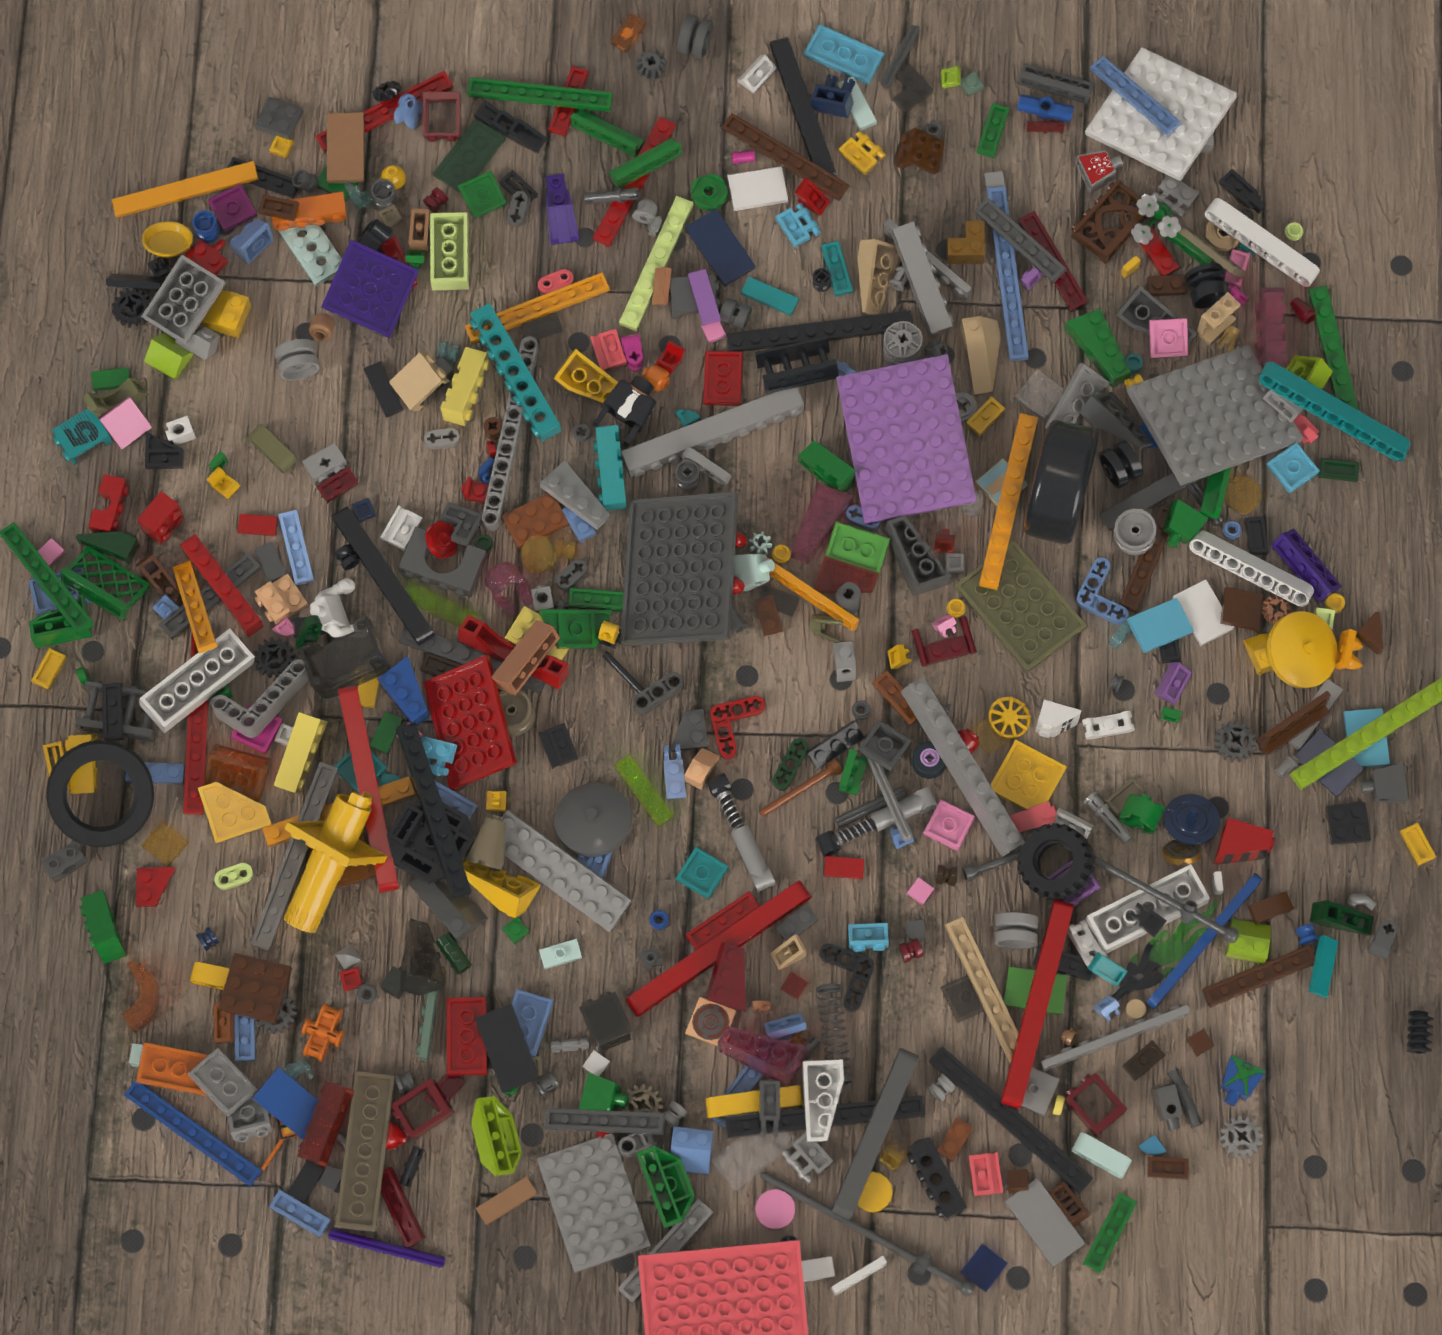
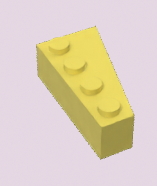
(465, 386)
(300, 752)

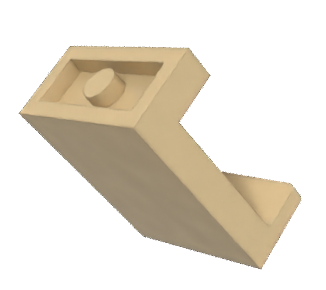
(1217, 318)
(418, 380)

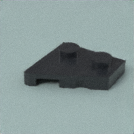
(162, 455)

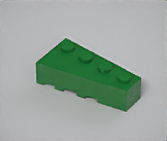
(1098, 343)

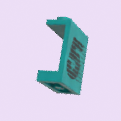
(80, 435)

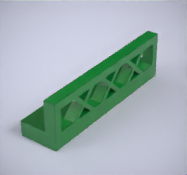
(607, 133)
(645, 163)
(1215, 494)

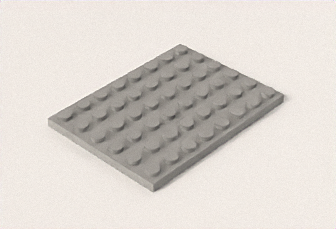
(1212, 415)

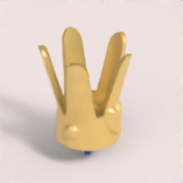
(1231, 333)

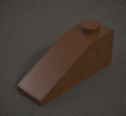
(159, 578)

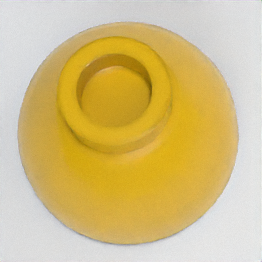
(395, 175)

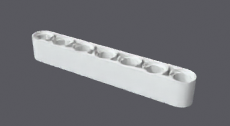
(1262, 242)
(1259, 570)

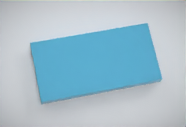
(844, 54)

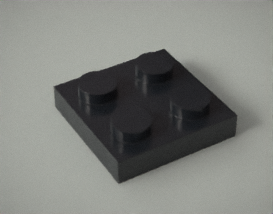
(1348, 823)

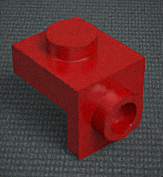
(671, 357)

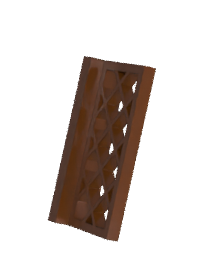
(1294, 724)

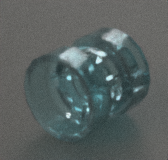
(448, 351)

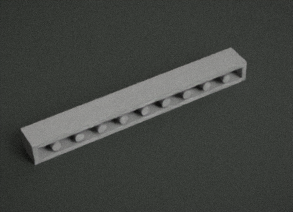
(712, 430)
(962, 766)

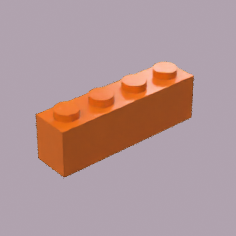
(316, 211)

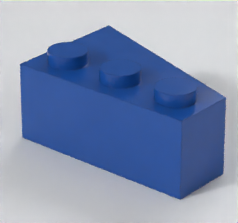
(404, 691)

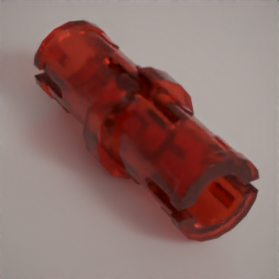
(1045, 126)

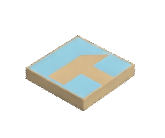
(993, 480)

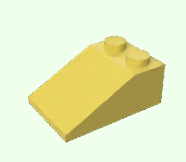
(522, 624)

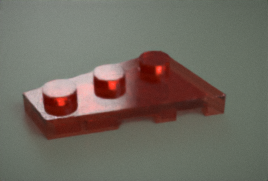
(835, 573)

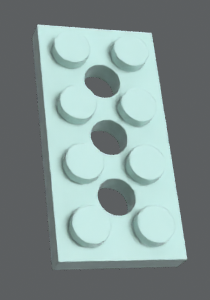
(308, 259)

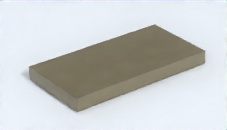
(1211, 251)

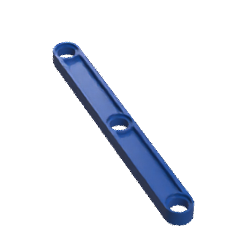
(1204, 941)

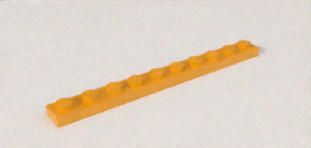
(1008, 501)

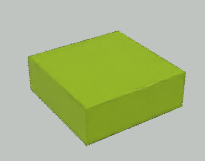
(951, 77)

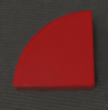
(491, 449)

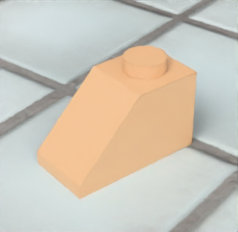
(700, 768)

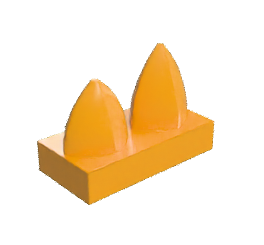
(1346, 645)

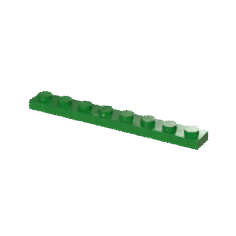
(540, 94)
(1332, 345)
(46, 578)

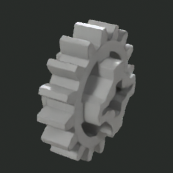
(1247, 1143)

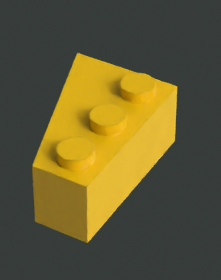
(84, 778)

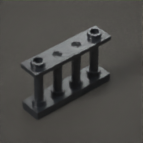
(799, 376)

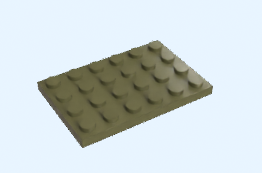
(1024, 610)

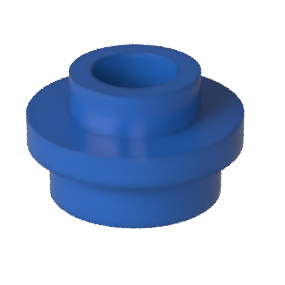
(656, 914)

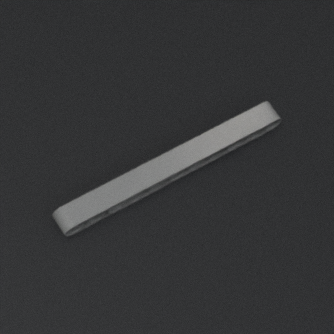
(506, 441)

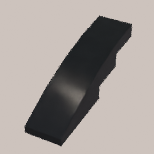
(510, 127)

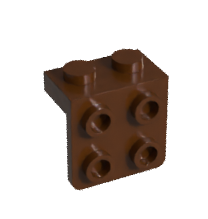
(920, 150)

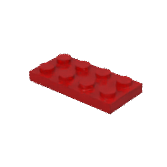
(464, 1042)

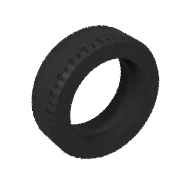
(107, 835)

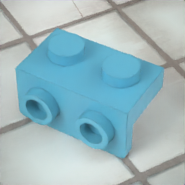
(868, 936)

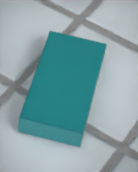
(1107, 969)

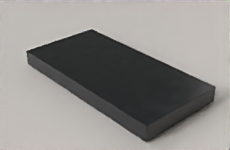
(507, 1048)

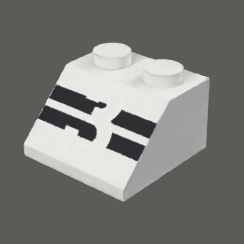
(1056, 719)

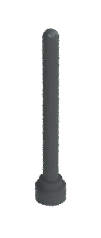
(971, 872)

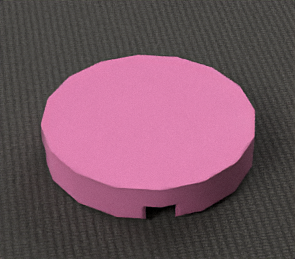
(775, 1209)

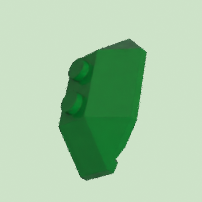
(667, 1184)

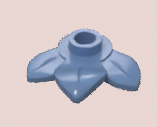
(408, 112)

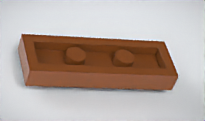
(891, 691)

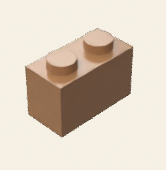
(419, 230)

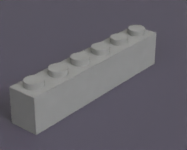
(921, 279)

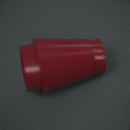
(1303, 311)

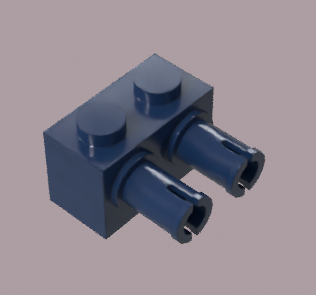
(833, 100)

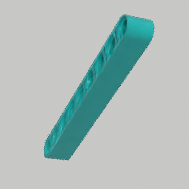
(1334, 411)

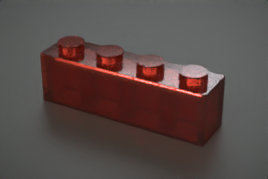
(325, 1123)

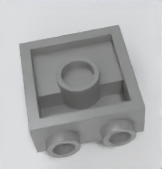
(249, 1121)

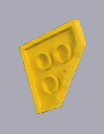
(231, 812)

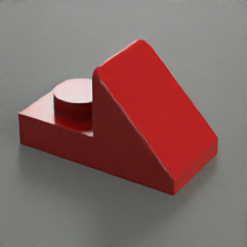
(811, 197)

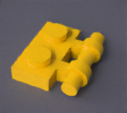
(858, 156)

